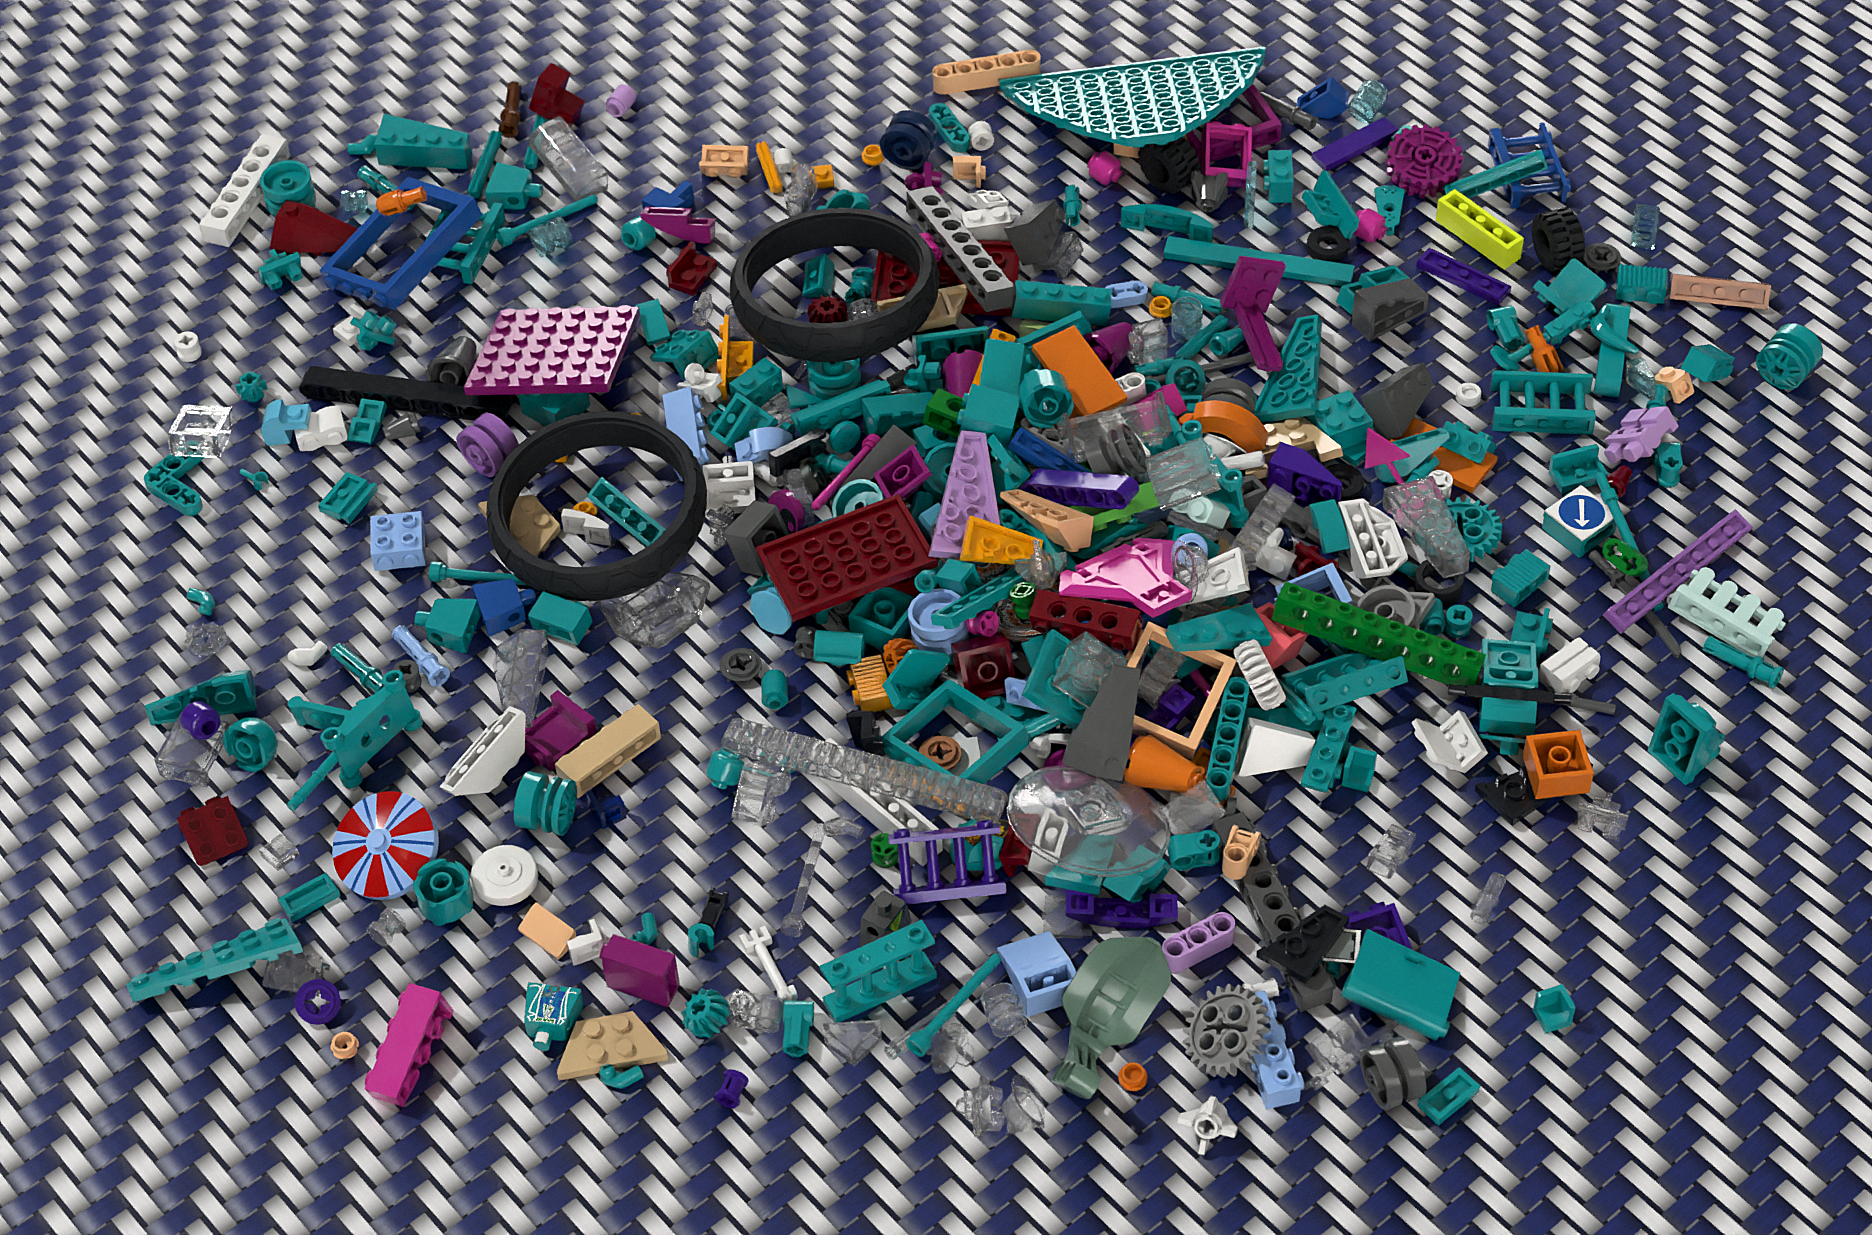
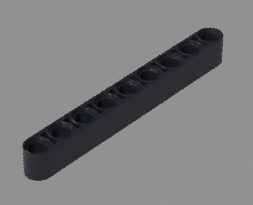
(401, 394)

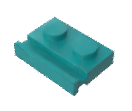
(347, 497)

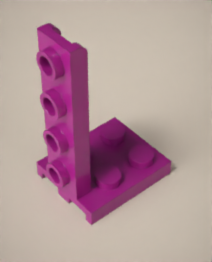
(1249, 296)

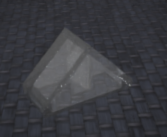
(852, 1039)

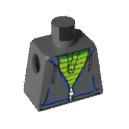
(883, 918)

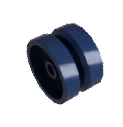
(908, 139)

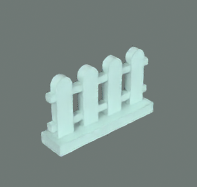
(1722, 623)

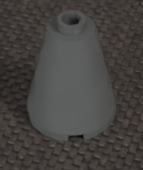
(453, 363)

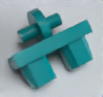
(278, 266)
(373, 330)
(925, 377)

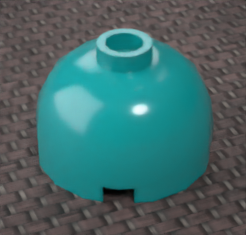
(251, 743)

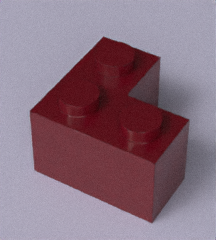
(552, 99)

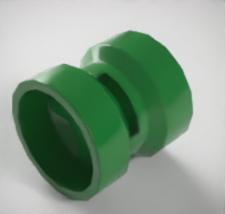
(1023, 597)

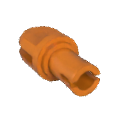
(399, 201)

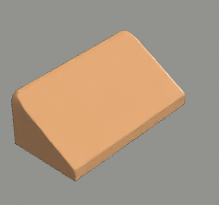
(547, 931)

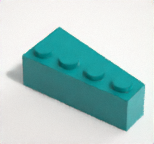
(421, 144)

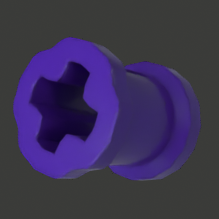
(731, 1088)

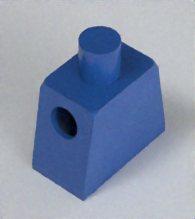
(502, 604)

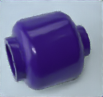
(200, 720)

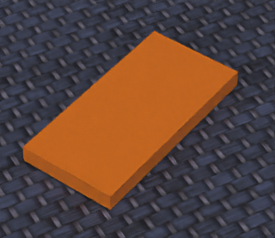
(1087, 377)
(1465, 472)

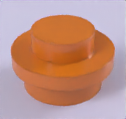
(1132, 1077)

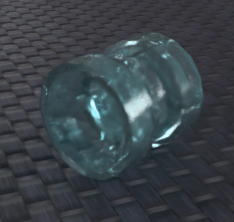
(354, 201)

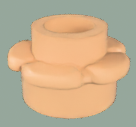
(344, 1039)

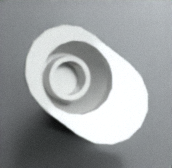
(1222, 447)

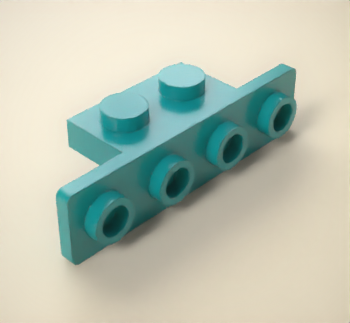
(1331, 206)
(1329, 749)

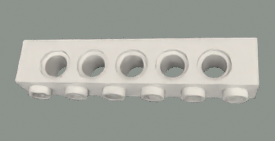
(242, 192)

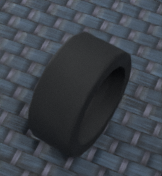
(1447, 596)

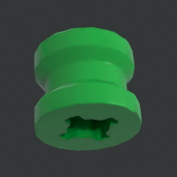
(879, 846)

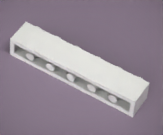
(887, 814)

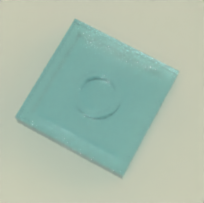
(1250, 194)

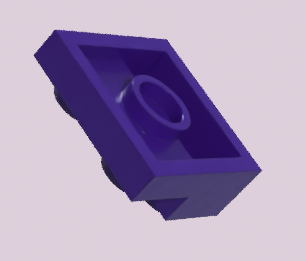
(1382, 920)

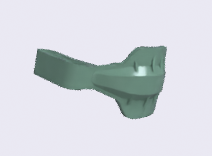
(1109, 1005)

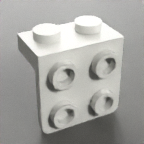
(1451, 744)

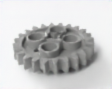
(1228, 1007)

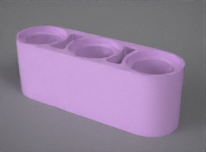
(1207, 933)

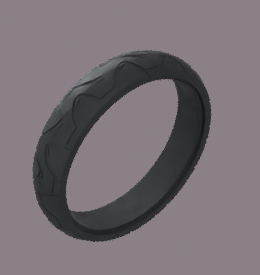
(844, 339)
(577, 434)

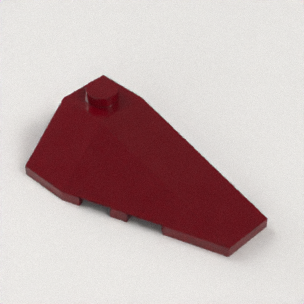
(308, 230)

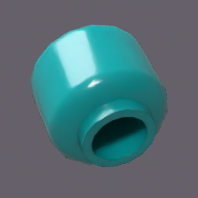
(637, 233)
(724, 768)

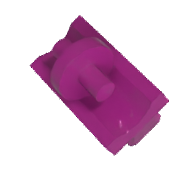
(926, 179)

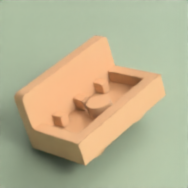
(724, 160)

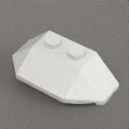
(1372, 538)
(489, 756)

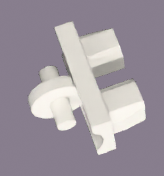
(701, 382)

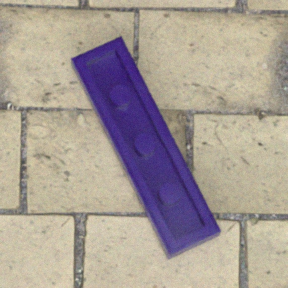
(1354, 144)
(1463, 276)

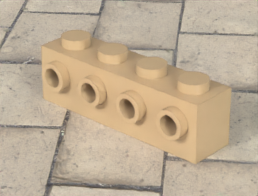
(609, 749)

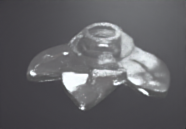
(949, 1052)

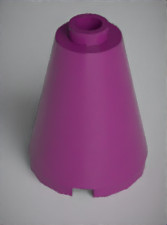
(1110, 344)
(960, 371)

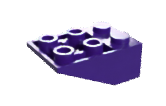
(1302, 476)

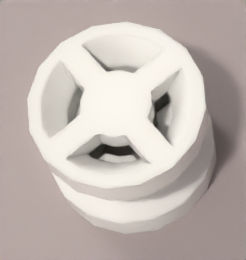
(981, 135)
(187, 346)
(1443, 481)

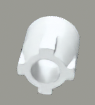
(783, 160)

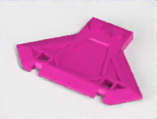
(1130, 574)

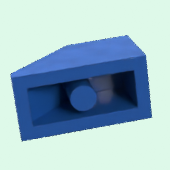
(1325, 99)

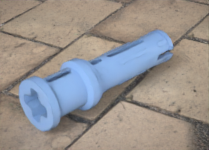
(426, 661)

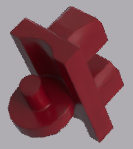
(1309, 559)

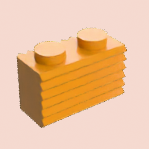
(868, 680)

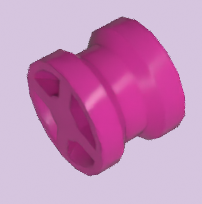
(985, 623)

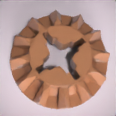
(948, 747)

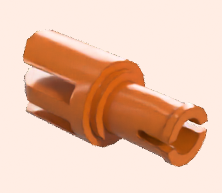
(1544, 355)

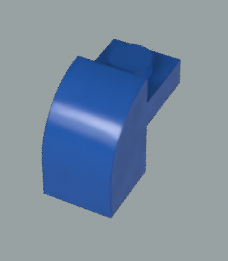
(680, 198)

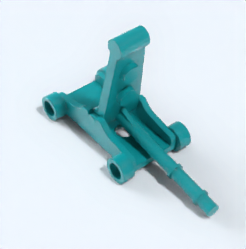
(1231, 481)
(355, 733)

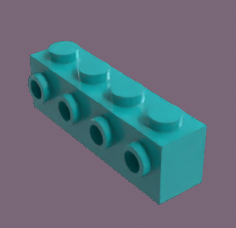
(1058, 301)

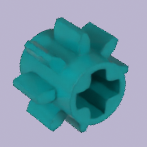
(251, 387)

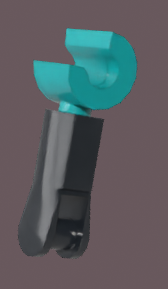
(708, 922)

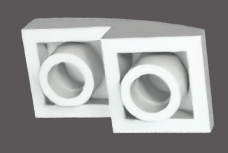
(986, 199)

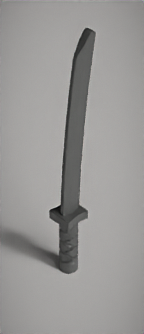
(1618, 580)

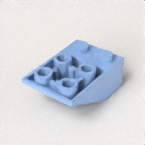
(1038, 971)

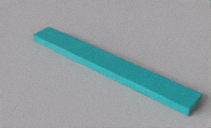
(1227, 256)

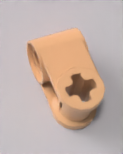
(1239, 852)

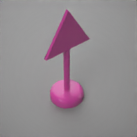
(1383, 451)

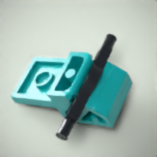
(1508, 688)

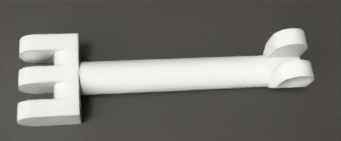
(759, 945)

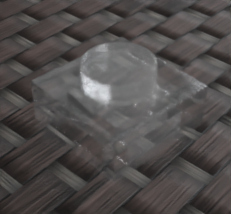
(703, 309)
(279, 852)

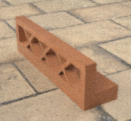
(1719, 291)

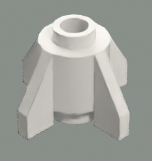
(1208, 1119)

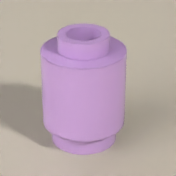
(620, 100)

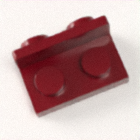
(690, 270)

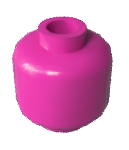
(1104, 168)
(1370, 225)

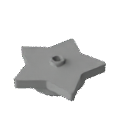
(1396, 603)

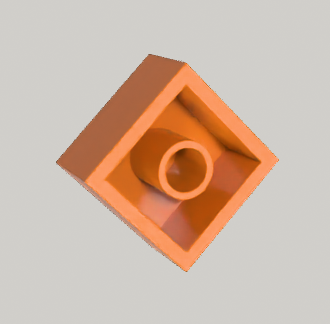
(1558, 764)

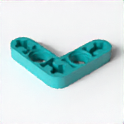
(161, 480)

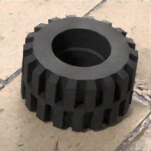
(1168, 165)
(1558, 238)

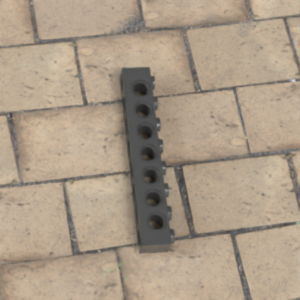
(960, 249)
(1271, 922)

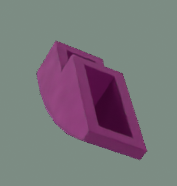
(680, 223)

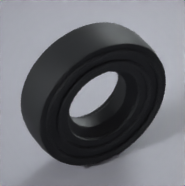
(1327, 233)
(1351, 474)

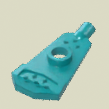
(1389, 198)

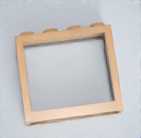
(1181, 744)

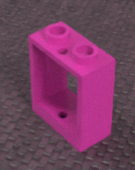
(1234, 132)

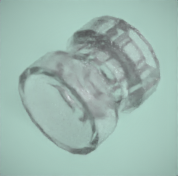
(386, 926)

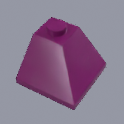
(903, 474)

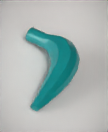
(1607, 335)

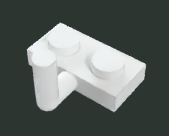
(1274, 558)

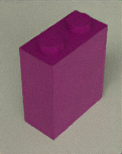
(640, 970)

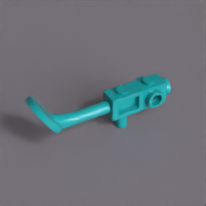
(1575, 317)

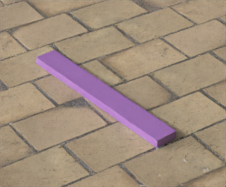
(1677, 571)

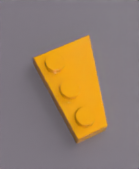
(994, 543)

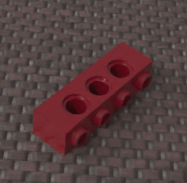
(1076, 610)

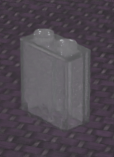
(1183, 473)

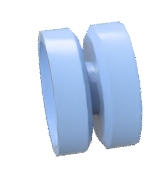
(929, 636)

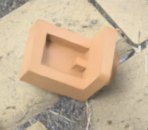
(969, 168)
(1677, 382)

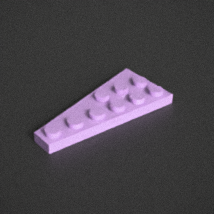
(966, 493)

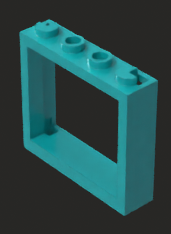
(950, 693)

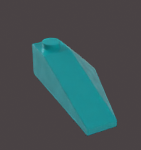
(225, 693)

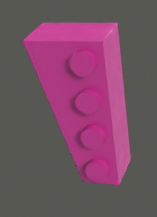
(407, 1044)

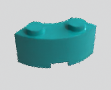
(1134, 885)

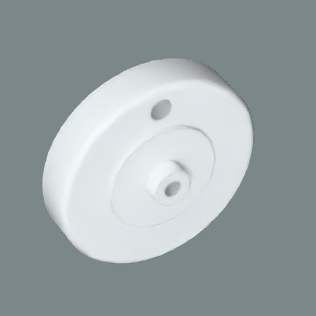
(504, 875)

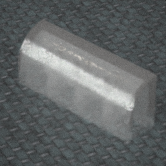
(568, 159)

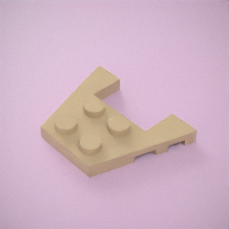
(1298, 433)

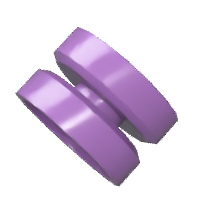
(486, 444)

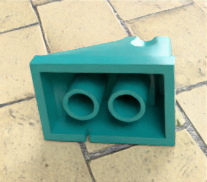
(1685, 738)

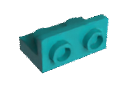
(1533, 629)

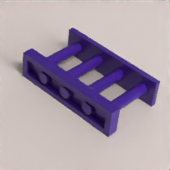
(962, 885)

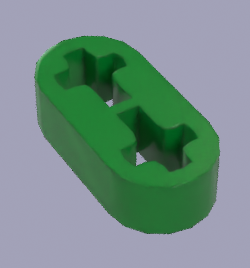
(1622, 562)

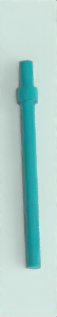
(1610, 498)

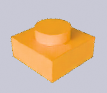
(824, 176)

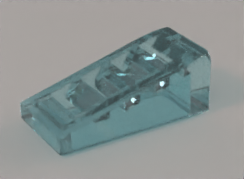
(1645, 212)
(1641, 377)

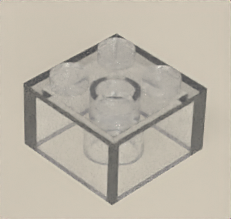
(1085, 668)

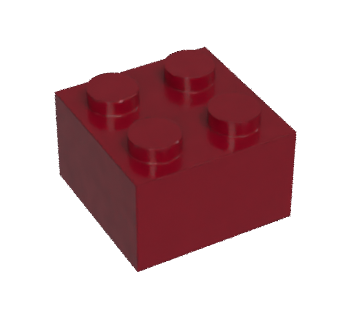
(983, 664)

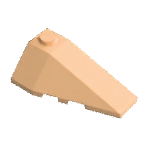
(1057, 522)

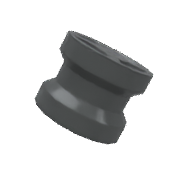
(805, 642)
(411, 674)

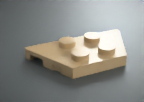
(946, 309)
(530, 524)
(609, 1040)

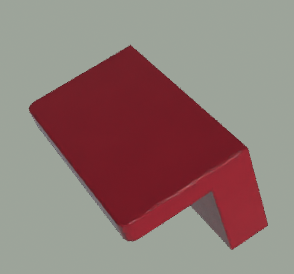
(1014, 853)

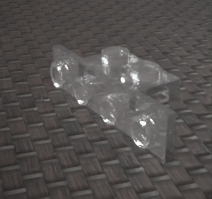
(1339, 1045)

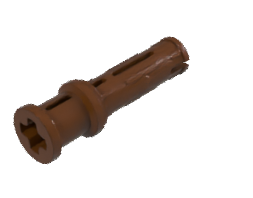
(510, 116)

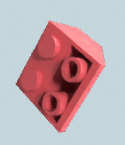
(1285, 640)

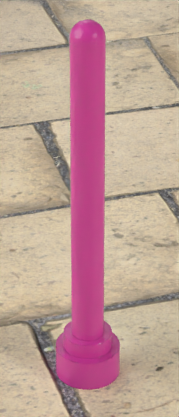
(867, 445)

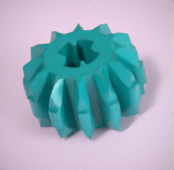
(705, 1013)

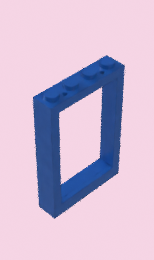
(463, 216)

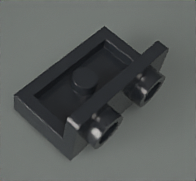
(865, 732)

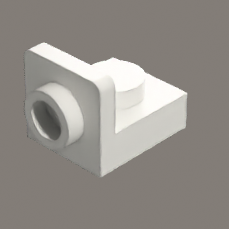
(346, 331)
(587, 946)

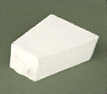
(1272, 748)

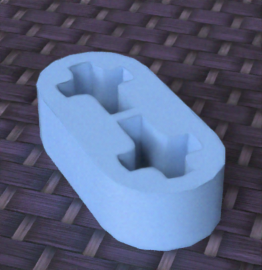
(1126, 294)

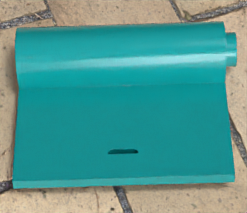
(1402, 985)

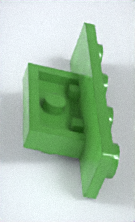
(1142, 501)

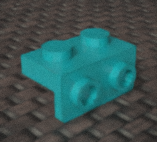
(1467, 443)
(1576, 468)

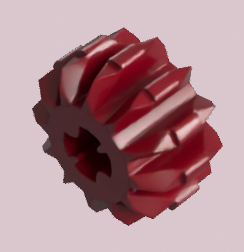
(827, 310)

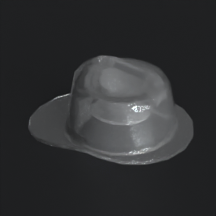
(1189, 565)
(1023, 1106)

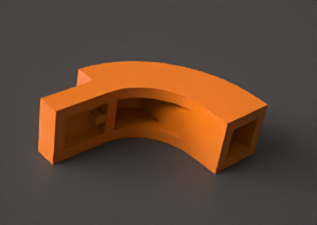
(1230, 421)

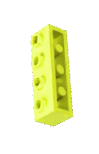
(1479, 229)

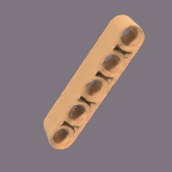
(984, 71)

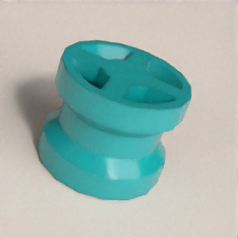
(1458, 621)

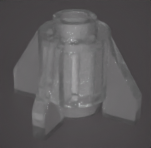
(1041, 568)

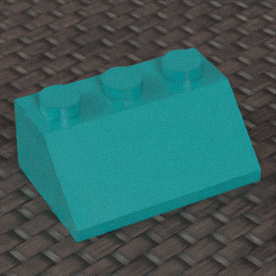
(940, 345)
(1006, 367)

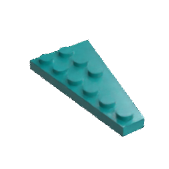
(1294, 388)
(220, 960)

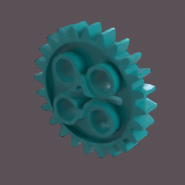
(1479, 526)

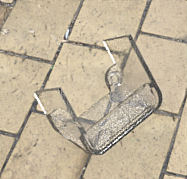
(1146, 420)

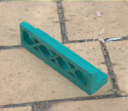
(838, 408)

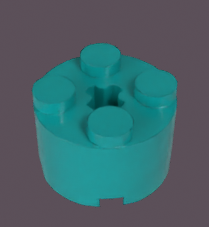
(1045, 397)
(443, 891)

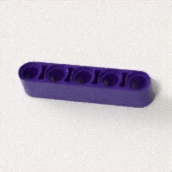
(1082, 488)

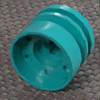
(1789, 356)
(545, 803)

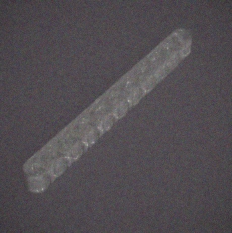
(1250, 539)
(864, 770)

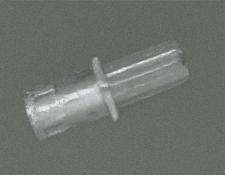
(1488, 898)

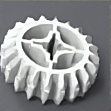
(1259, 675)

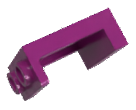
(558, 731)

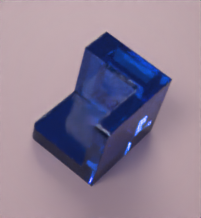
(607, 809)

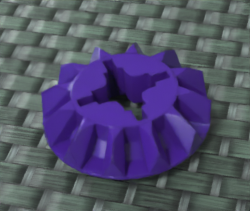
(308, 991)

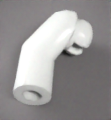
(307, 657)

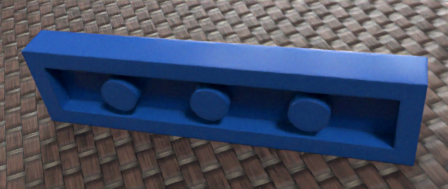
(1035, 451)

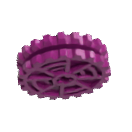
(1423, 160)

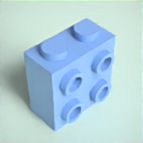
(398, 541)

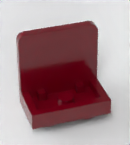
(212, 830)

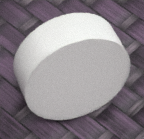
(1468, 394)

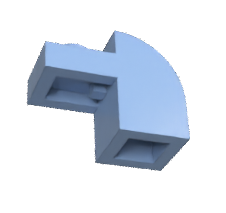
(761, 443)

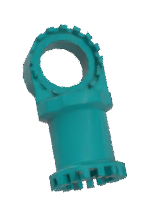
(861, 284)

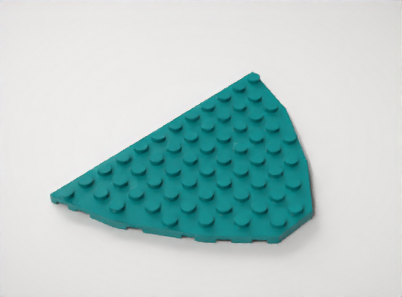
(1138, 99)

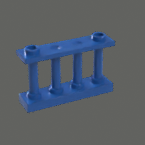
(1516, 191)

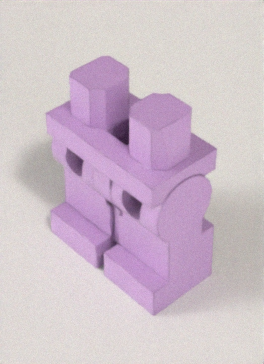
(1639, 434)

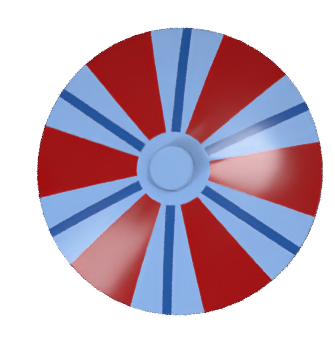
(384, 845)

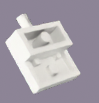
(730, 484)

